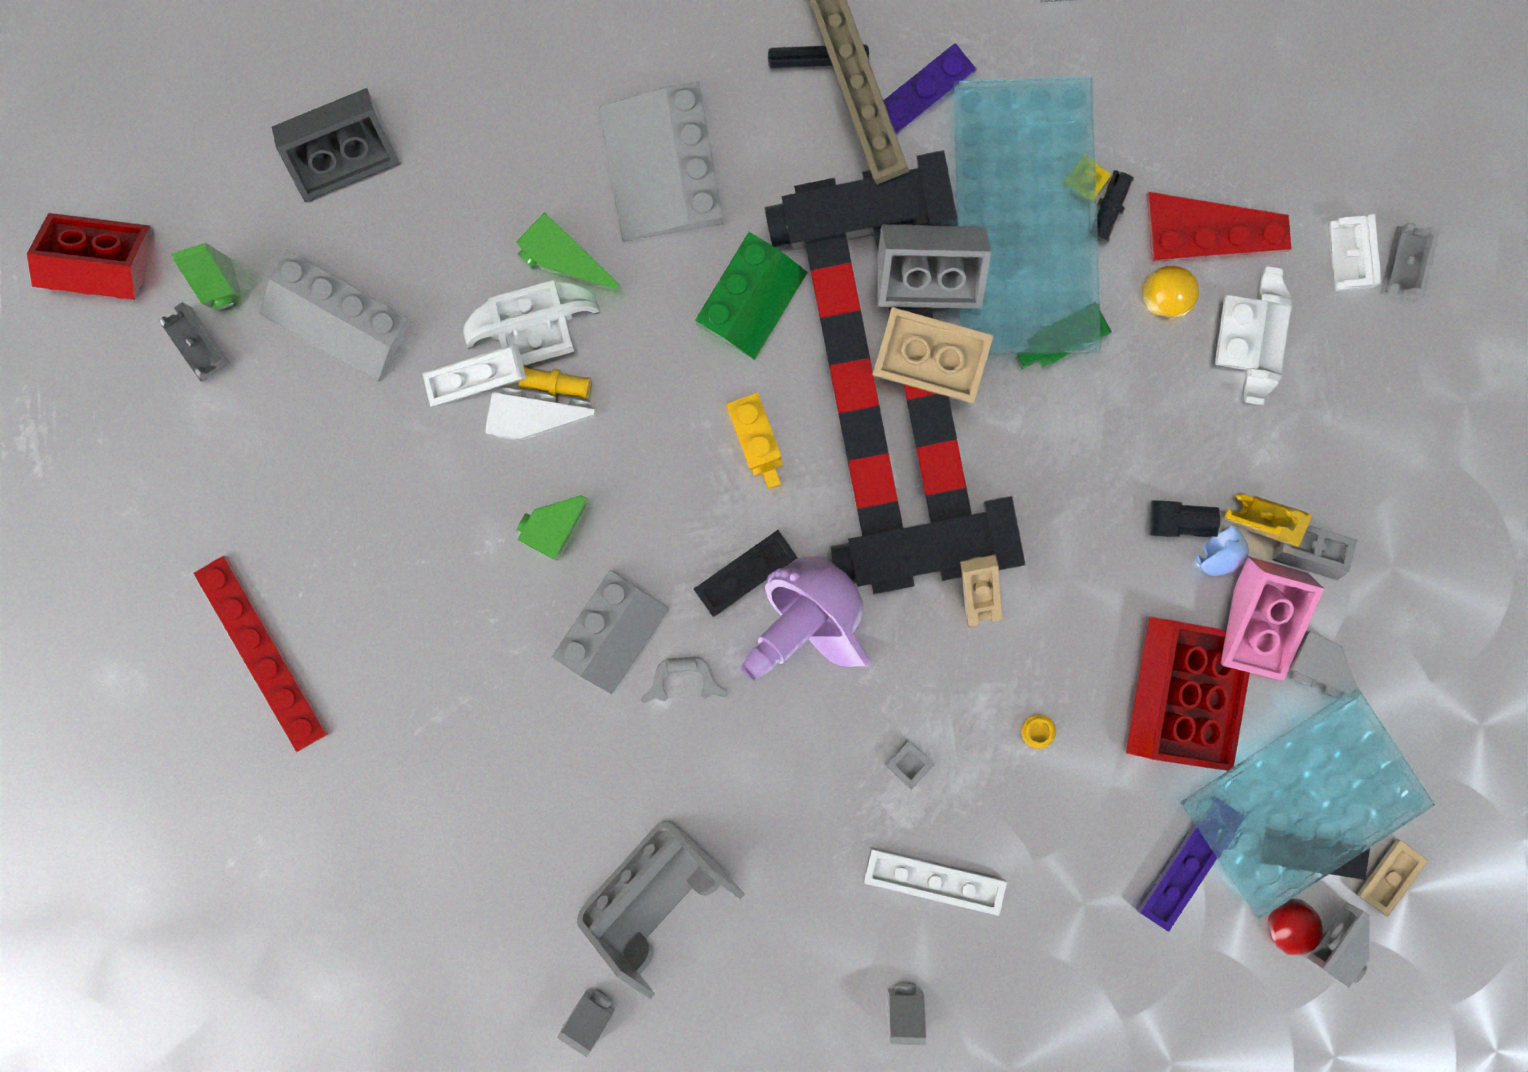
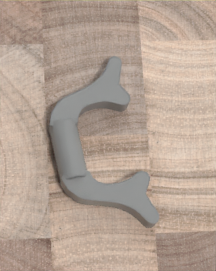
(679, 665)

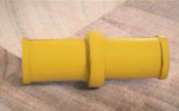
(556, 383)

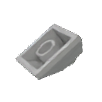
(1345, 946)

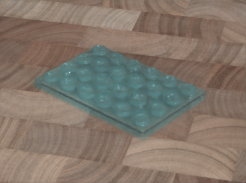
(1307, 803)

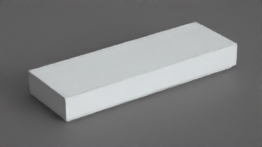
(474, 375)

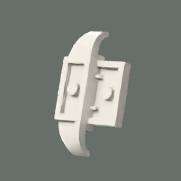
(531, 319)
(1256, 335)

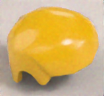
(1170, 291)

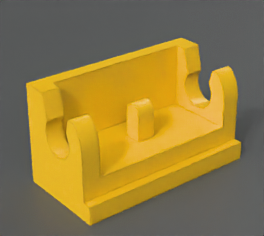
(1270, 519)

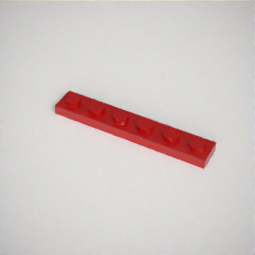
(260, 653)

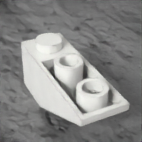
(526, 418)

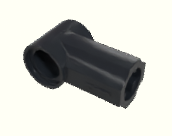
(1175, 519)

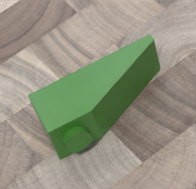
(559, 254)
(209, 275)

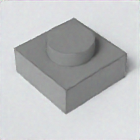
(910, 764)

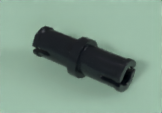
(1112, 204)

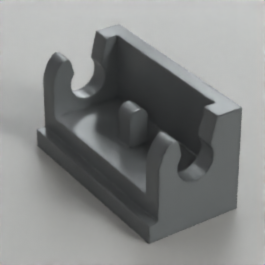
(194, 341)

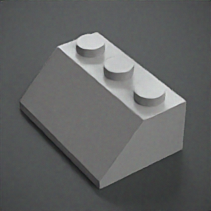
(932, 266)
(610, 632)

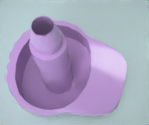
(814, 604)

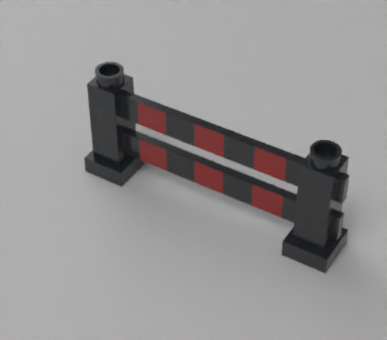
(887, 555)

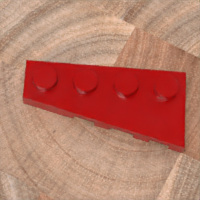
(1205, 229)

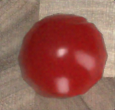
(1295, 927)

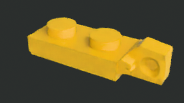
(756, 438)

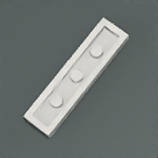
(935, 882)

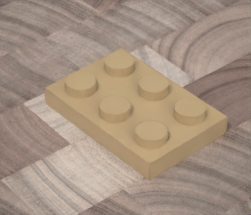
(932, 355)

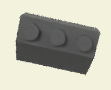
(334, 144)

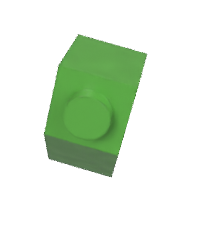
(551, 525)

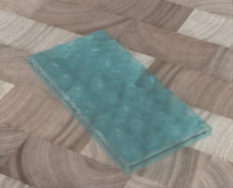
(1032, 184)

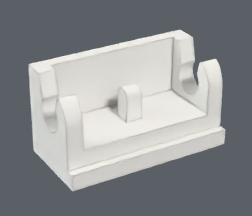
(1355, 253)

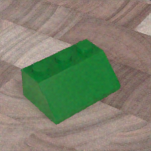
(751, 296)

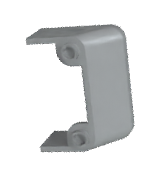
(642, 896)

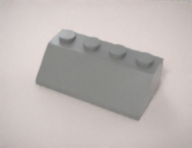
(333, 315)

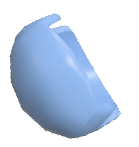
(1224, 552)

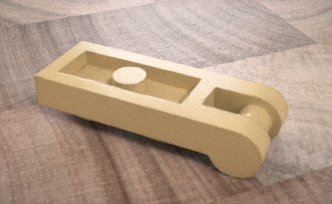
(981, 590)

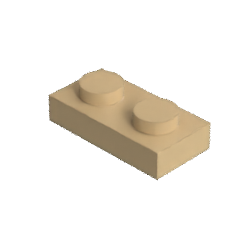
(1392, 877)

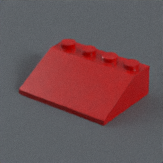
(1186, 699)

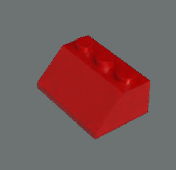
(89, 256)

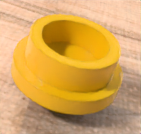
(1038, 731)

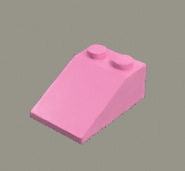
(1269, 617)

